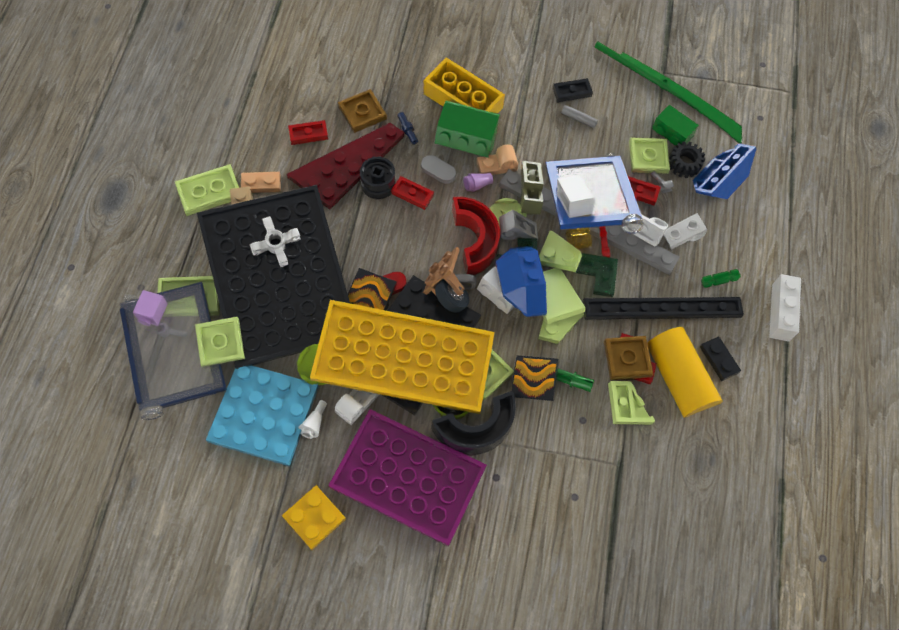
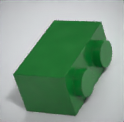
(674, 126)

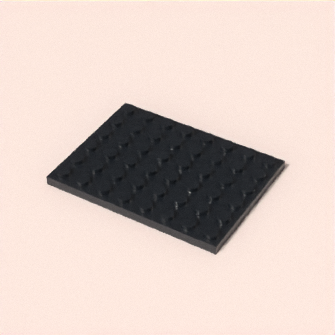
(276, 305)

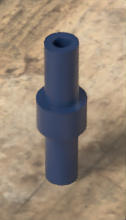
(407, 128)

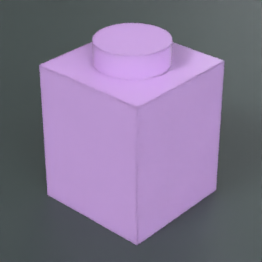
(150, 308)

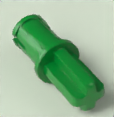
(575, 380)

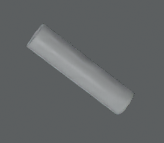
(579, 116)

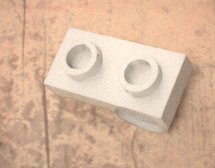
(688, 229)
(354, 404)

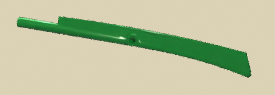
(720, 119)

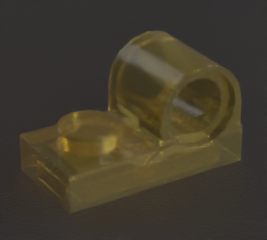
(579, 237)

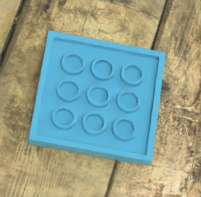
(262, 414)

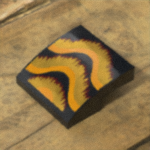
(371, 290)
(535, 377)

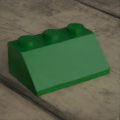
(467, 129)

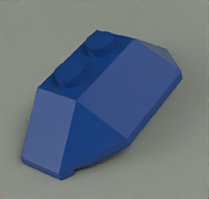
(725, 172)
(523, 280)

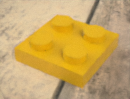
(314, 517)

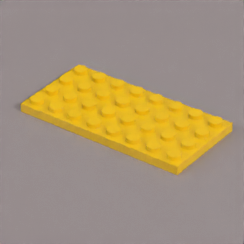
(403, 356)

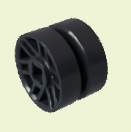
(377, 177)

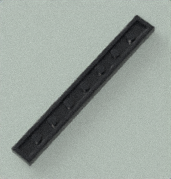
(662, 308)

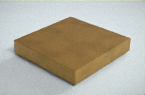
(362, 110)
(628, 358)

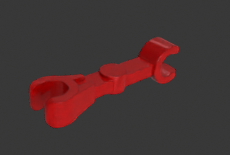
(605, 250)

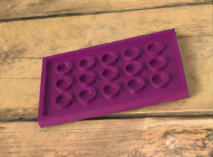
(408, 477)

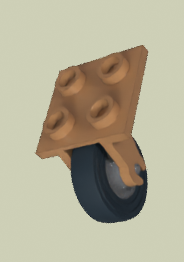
(445, 283)

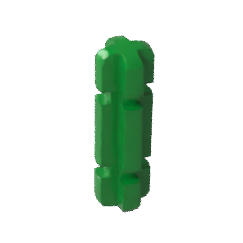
(720, 278)

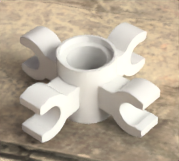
(261, 246)

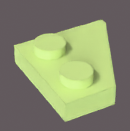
(559, 253)
(557, 330)
(627, 405)

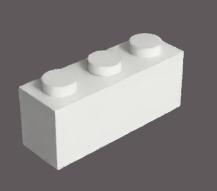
(785, 308)

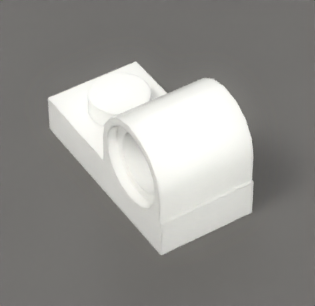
(652, 230)

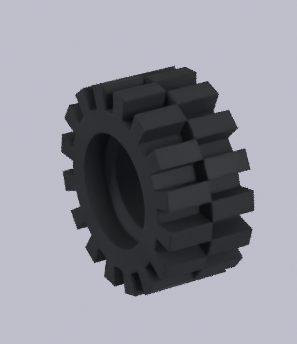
(688, 151)

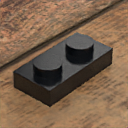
(572, 90)
(720, 358)

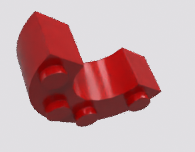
(484, 224)

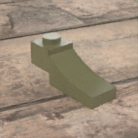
(531, 188)

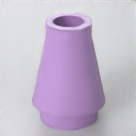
(476, 181)

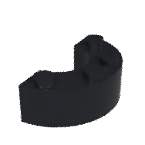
(480, 438)

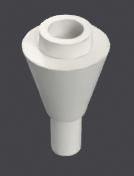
(311, 425)

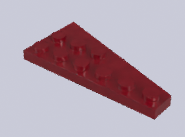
(340, 169)

